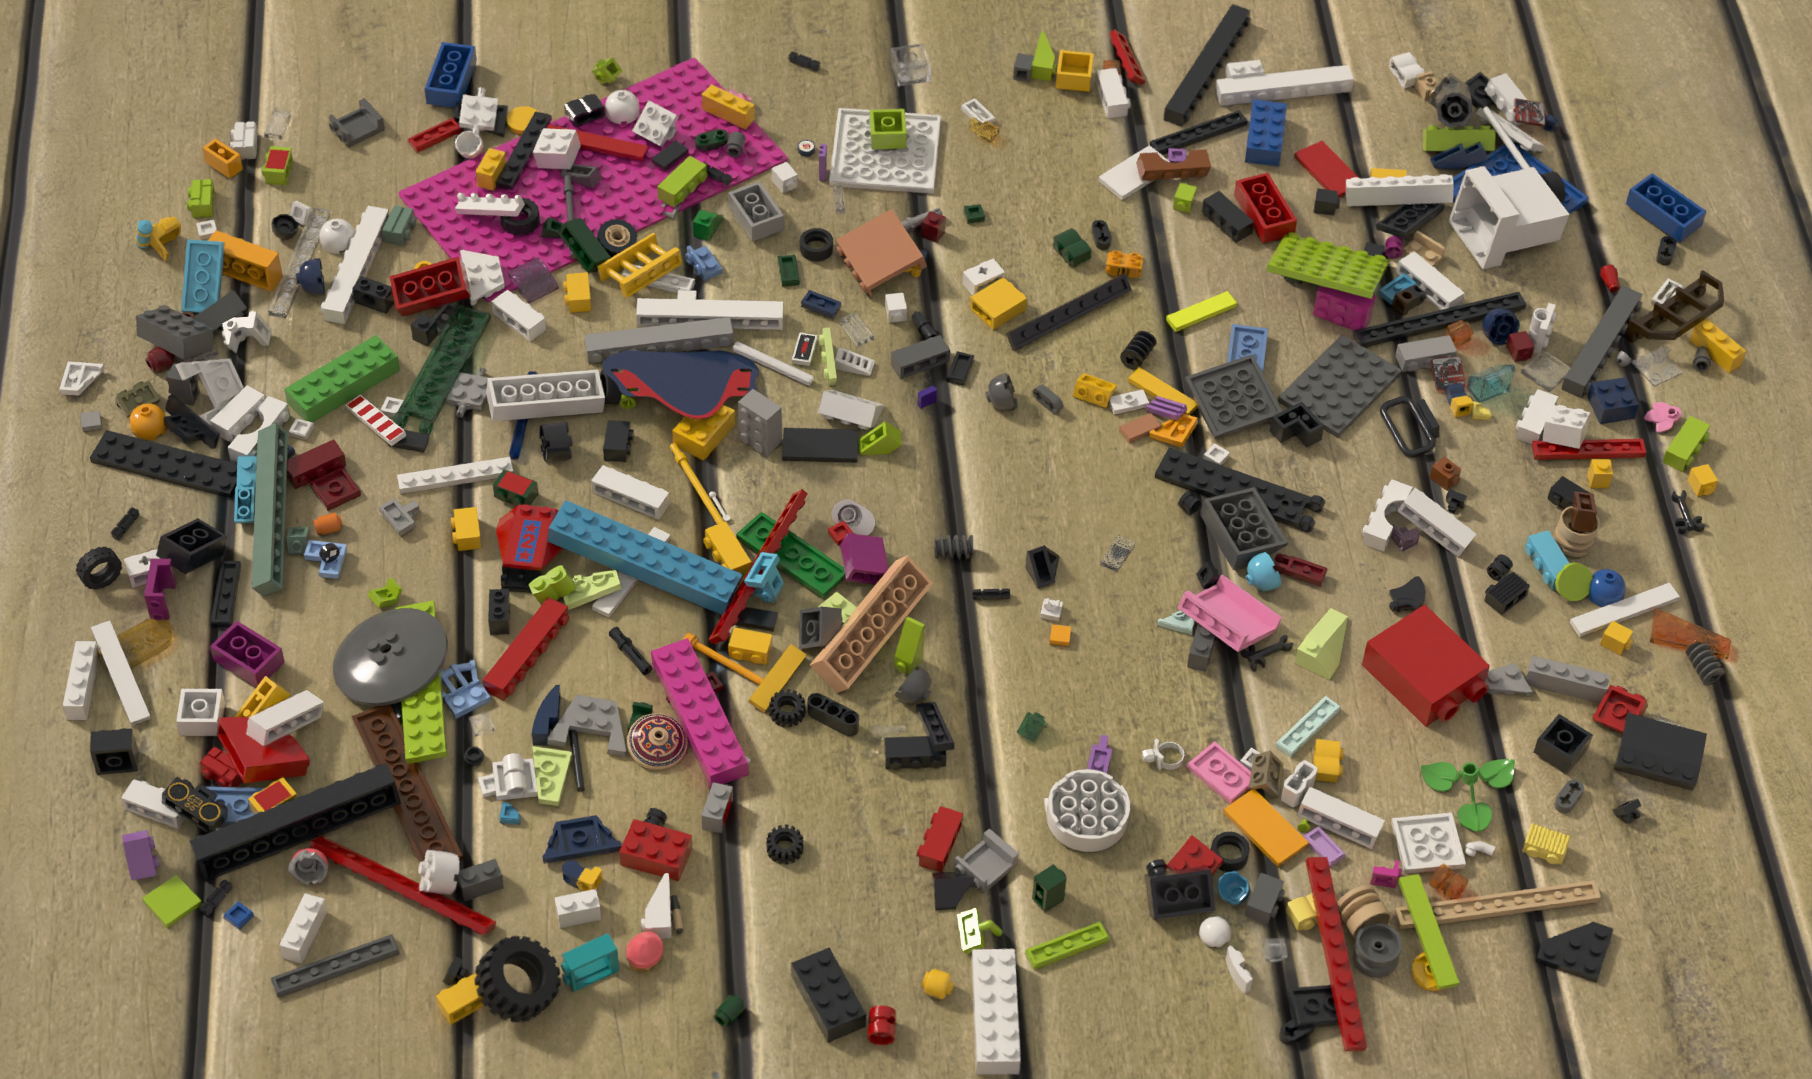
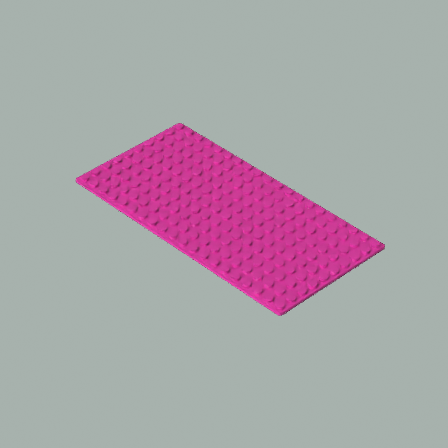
(623, 192)

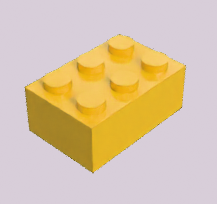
(702, 436)

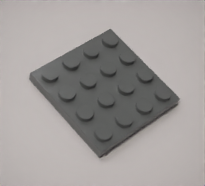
(1233, 396)

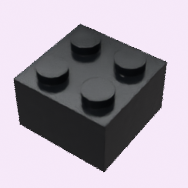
(1563, 743)
(114, 751)

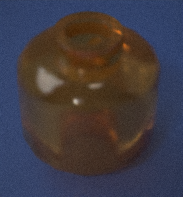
(1459, 332)

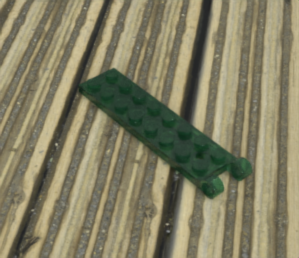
(443, 367)

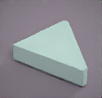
(1179, 622)

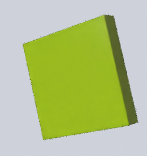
(172, 901)

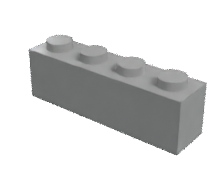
(1567, 679)

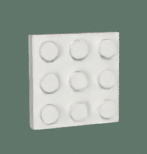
(1428, 842)

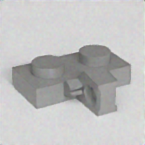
(400, 516)

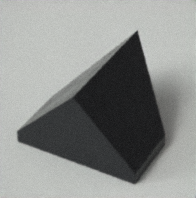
(1042, 565)
(949, 889)

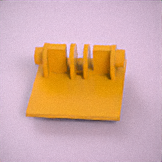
(1131, 261)

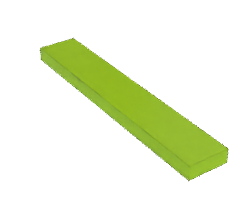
(1428, 932)

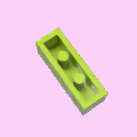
(682, 181)
(1687, 444)

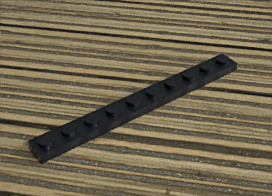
(1436, 320)

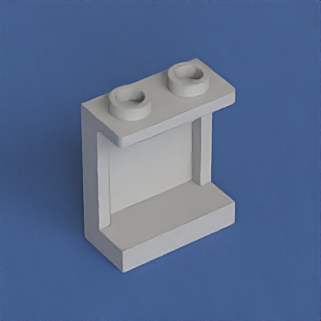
(987, 861)

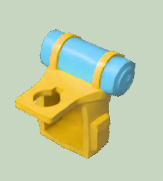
(157, 234)

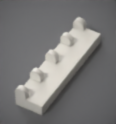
(489, 206)

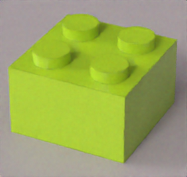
(887, 129)

